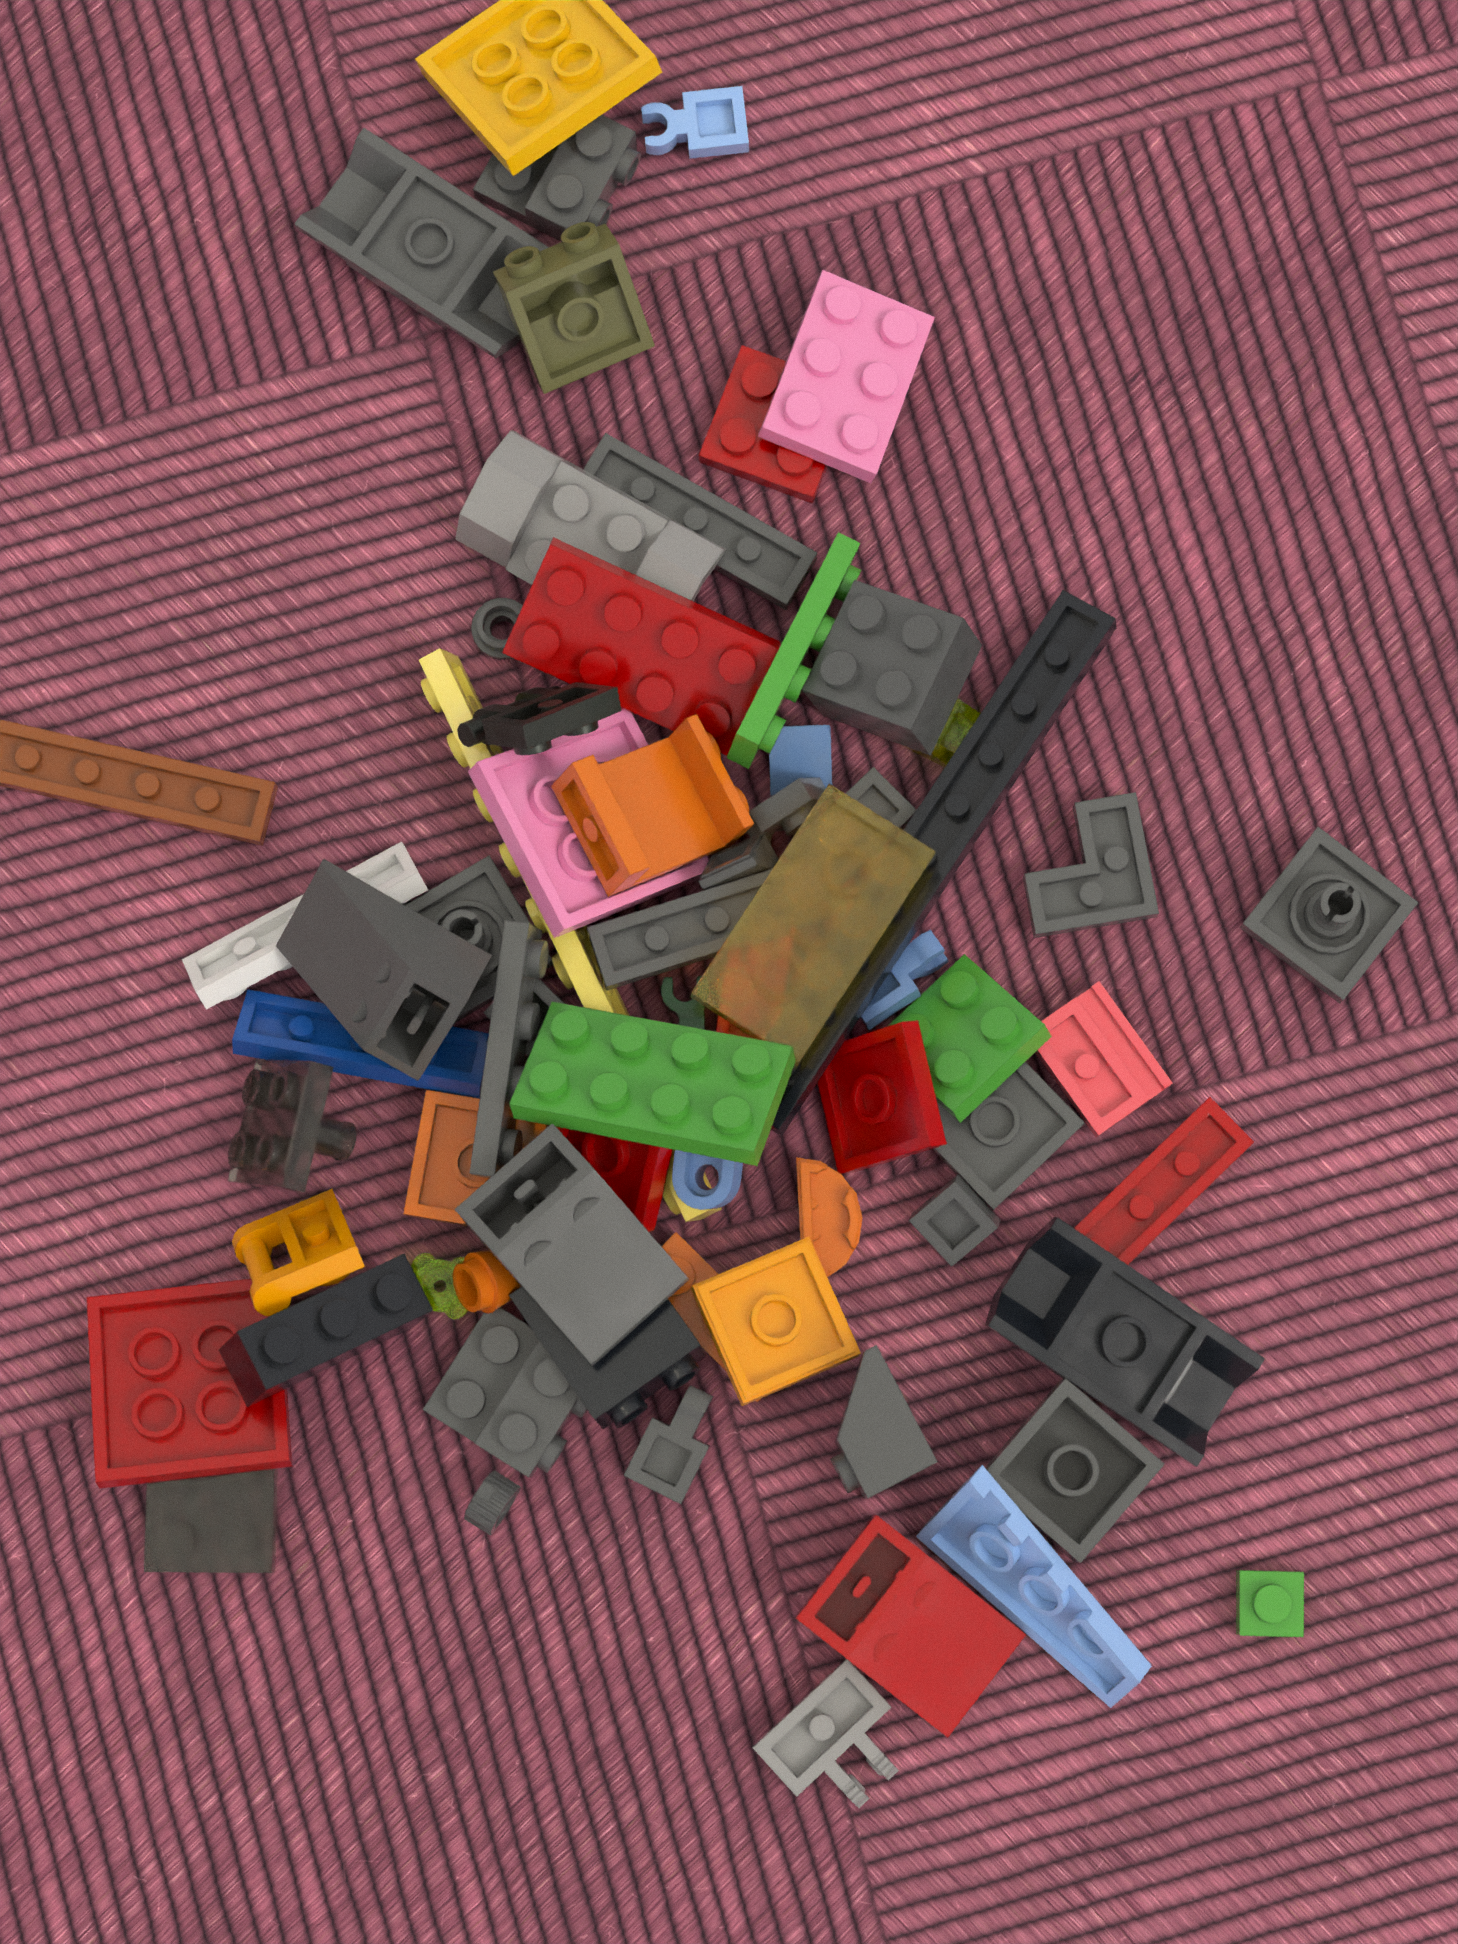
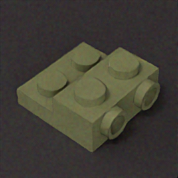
(573, 305)

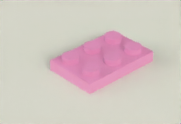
(846, 376)

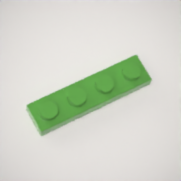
(787, 674)

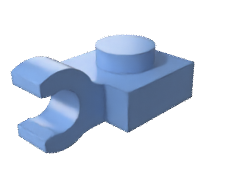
(918, 960)

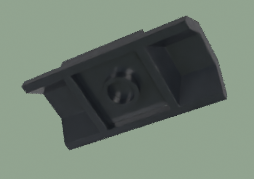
(1120, 1338)

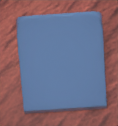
(800, 754)

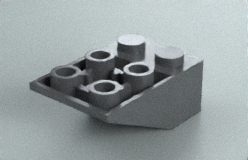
(380, 967)
(572, 1244)

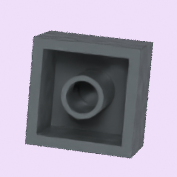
(892, 667)
(1072, 1470)

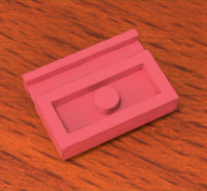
(1100, 1060)

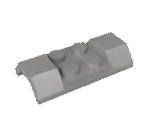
(535, 495)

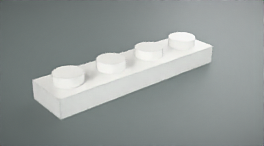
(251, 953)

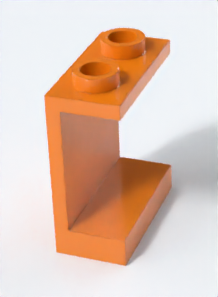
(653, 807)

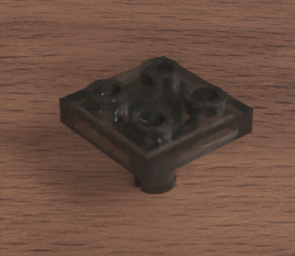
(286, 1126)

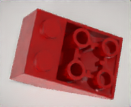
(910, 1625)

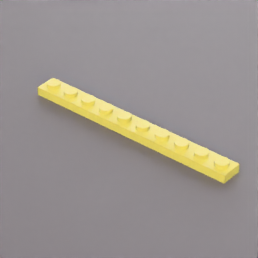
(575, 963)

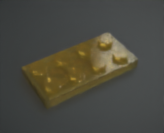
(813, 923)

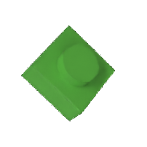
(1270, 1603)

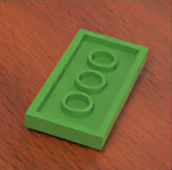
(653, 1083)

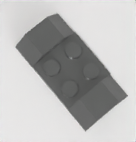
(420, 241)

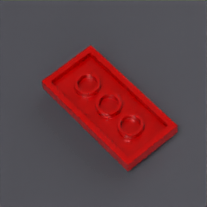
(655, 646)

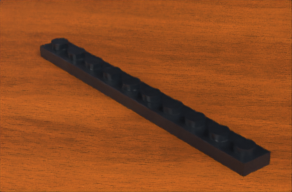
(965, 802)

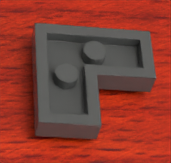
(1110, 884)

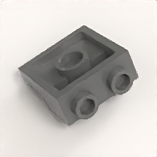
(567, 182)
(507, 1394)

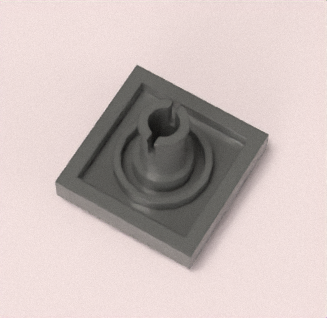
(475, 909)
(1329, 915)

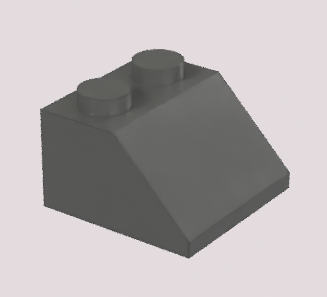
(878, 1432)

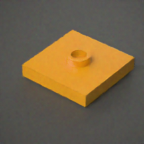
(775, 1321)

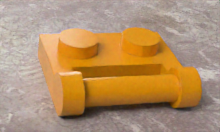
(317, 1244)

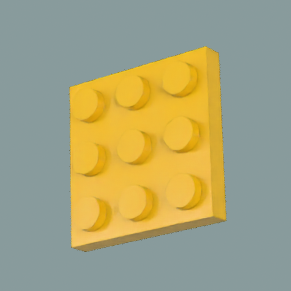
(537, 73)

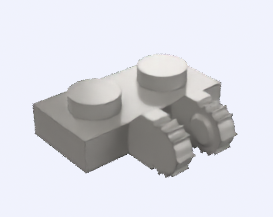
(823, 1729)

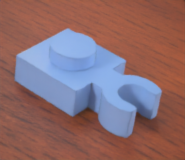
(709, 122)

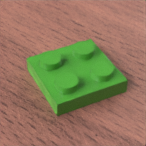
(972, 1035)

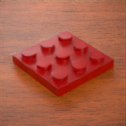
(166, 1394)

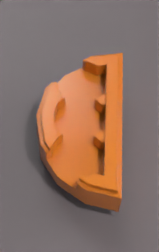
(827, 1213)

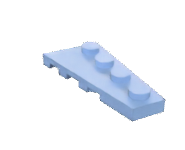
(1025, 1578)

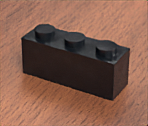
(325, 1330)

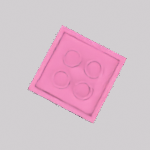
(541, 837)

